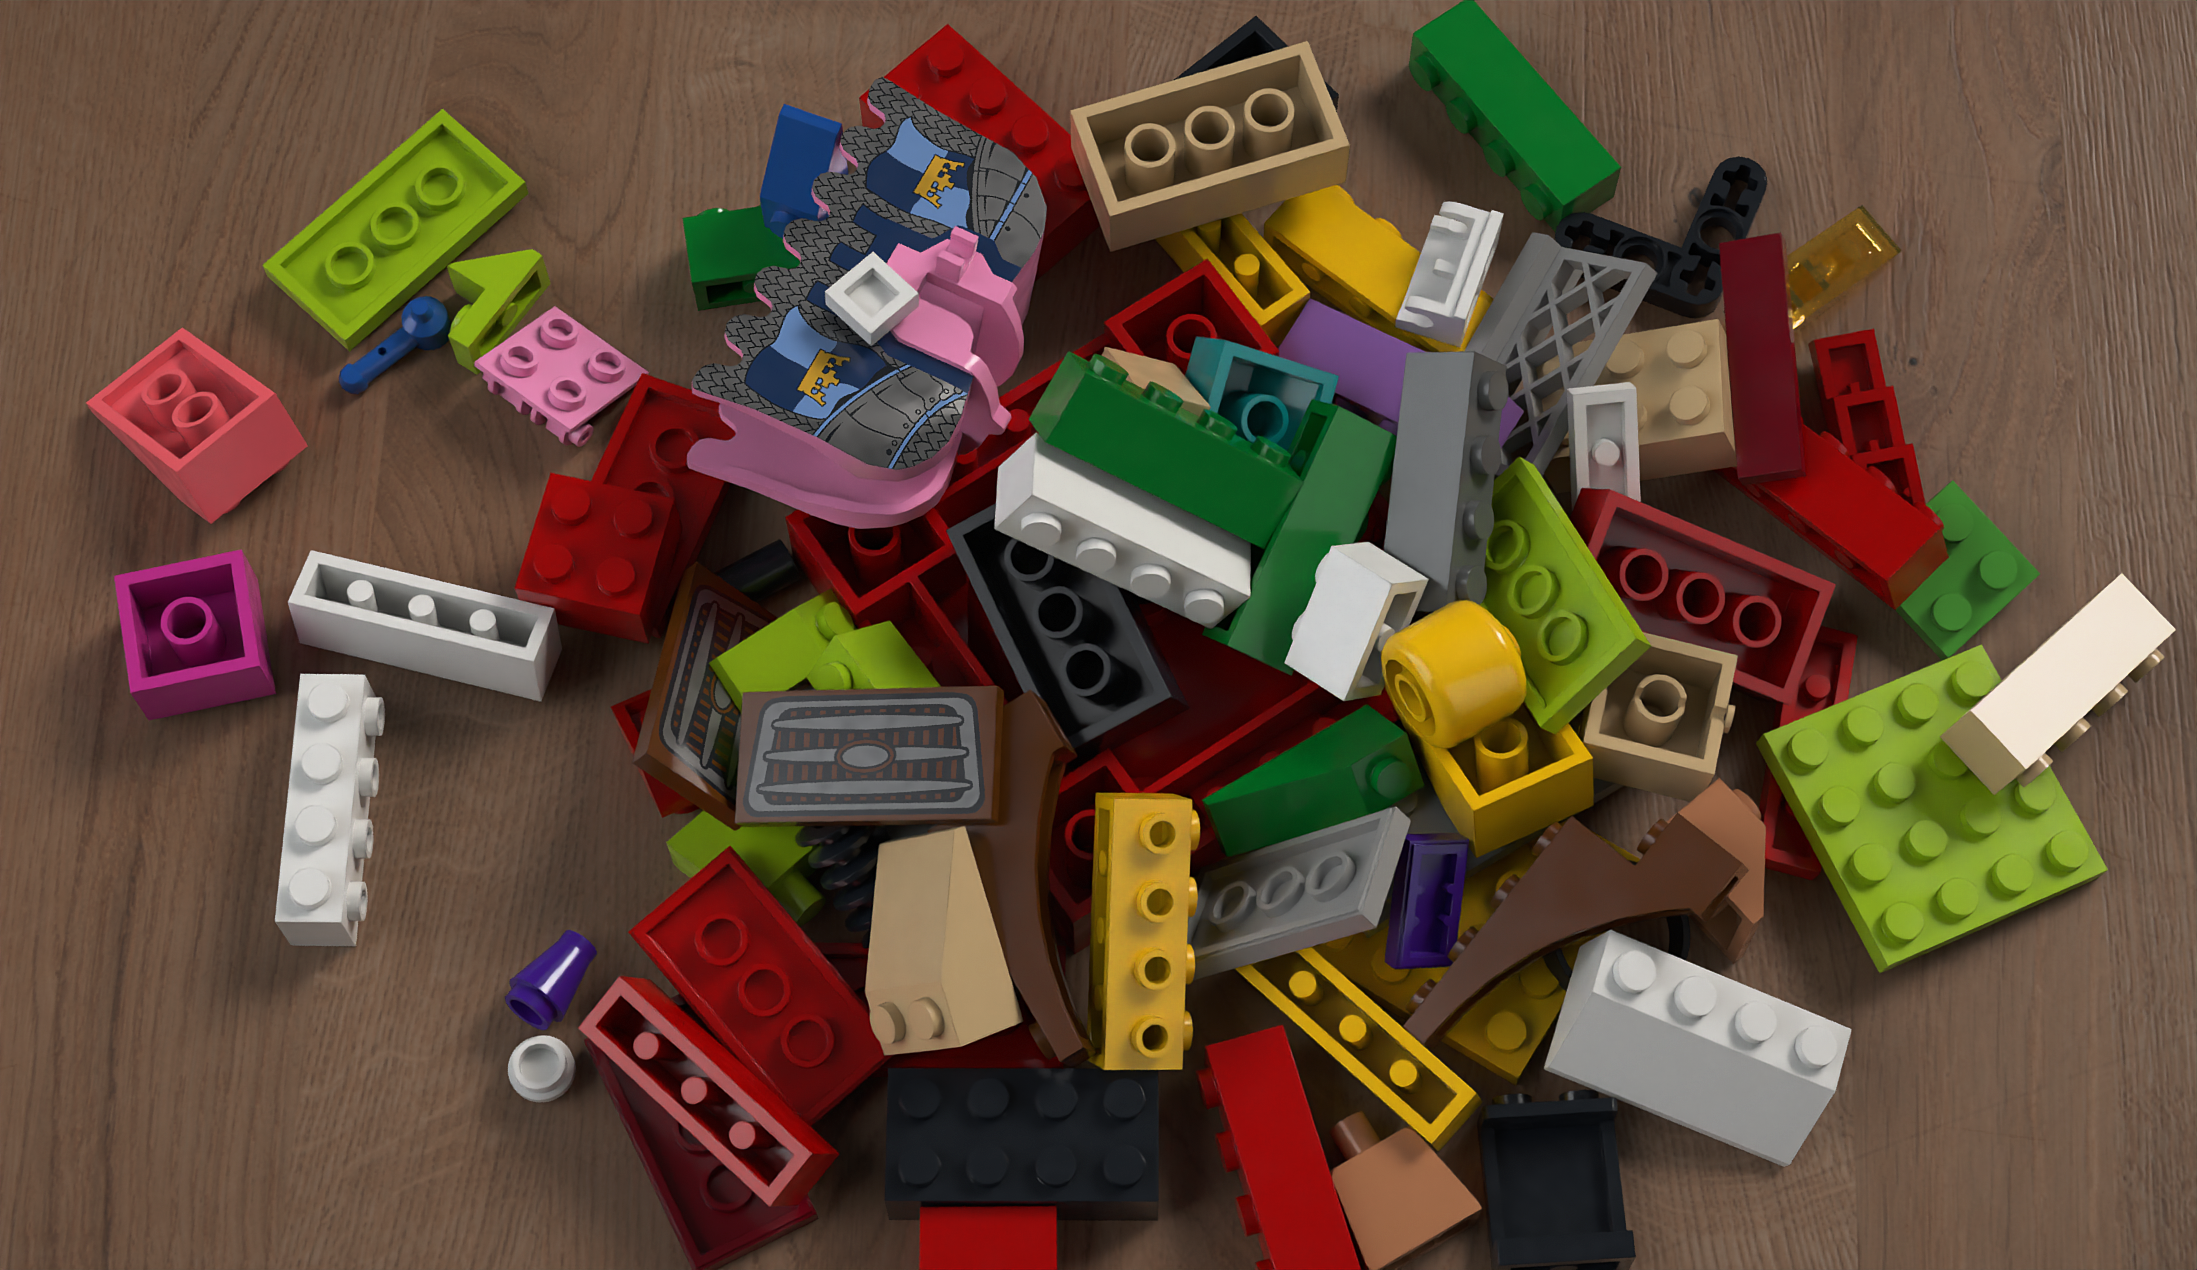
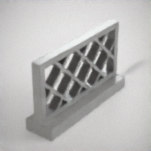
(1523, 312)

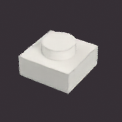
(872, 298)

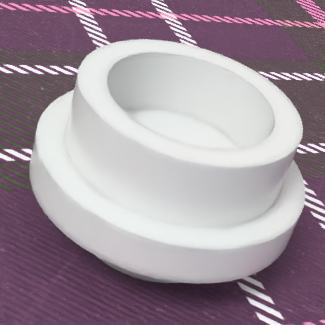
(541, 1068)

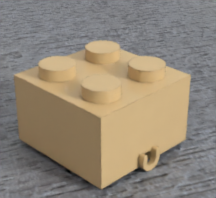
(1662, 719)

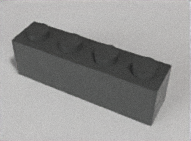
(1446, 473)

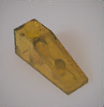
(1836, 264)

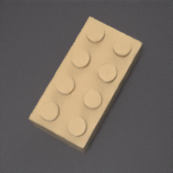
(1209, 146)

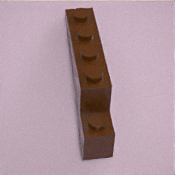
(1015, 873)
(1571, 894)

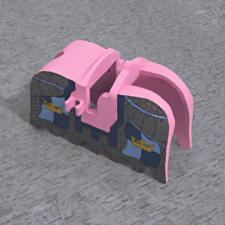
(880, 426)

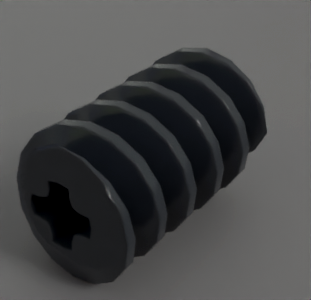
(854, 865)

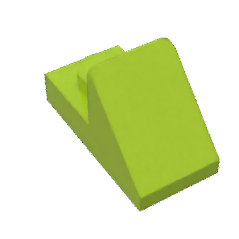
(501, 295)

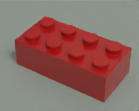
(972, 91)
(1706, 590)

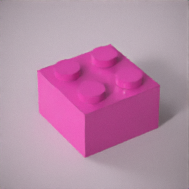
(194, 635)

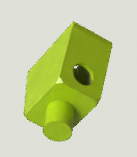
(766, 850)

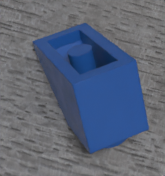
(799, 153)

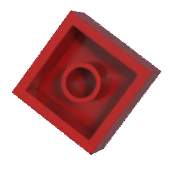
(600, 556)

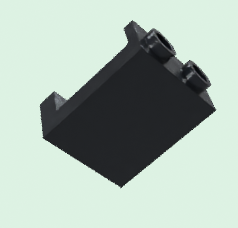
(1553, 1183)

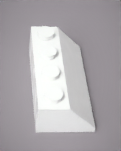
(1696, 1047)

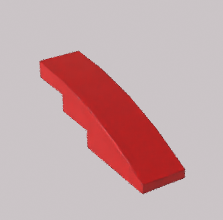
(1864, 410)

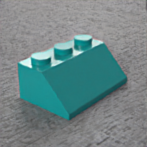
(1256, 389)

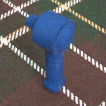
(424, 327)

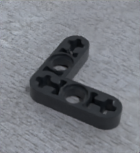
(1677, 264)

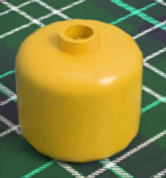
(1454, 673)

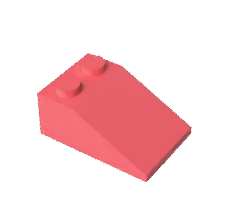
(199, 424)

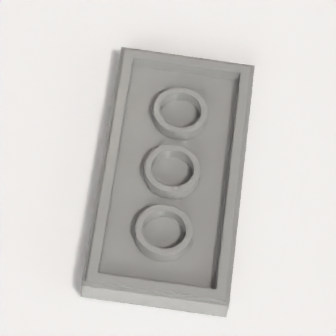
(1295, 893)

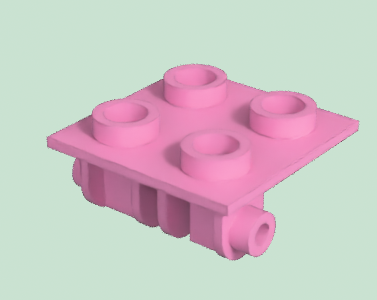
(559, 374)

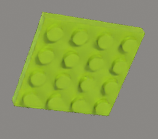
(1910, 828)

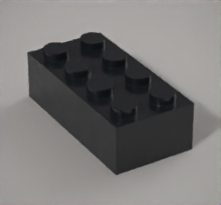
(1069, 639)
(1023, 1141)

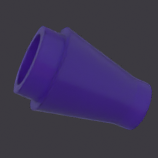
(549, 982)

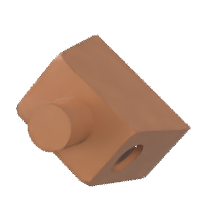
(1396, 1195)

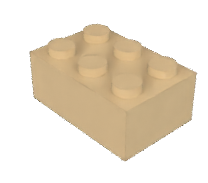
(1680, 400)

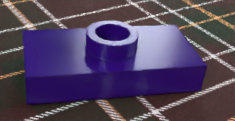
(1426, 900)

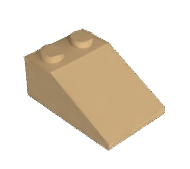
(934, 948)

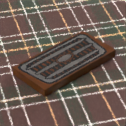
(690, 718)
(870, 757)

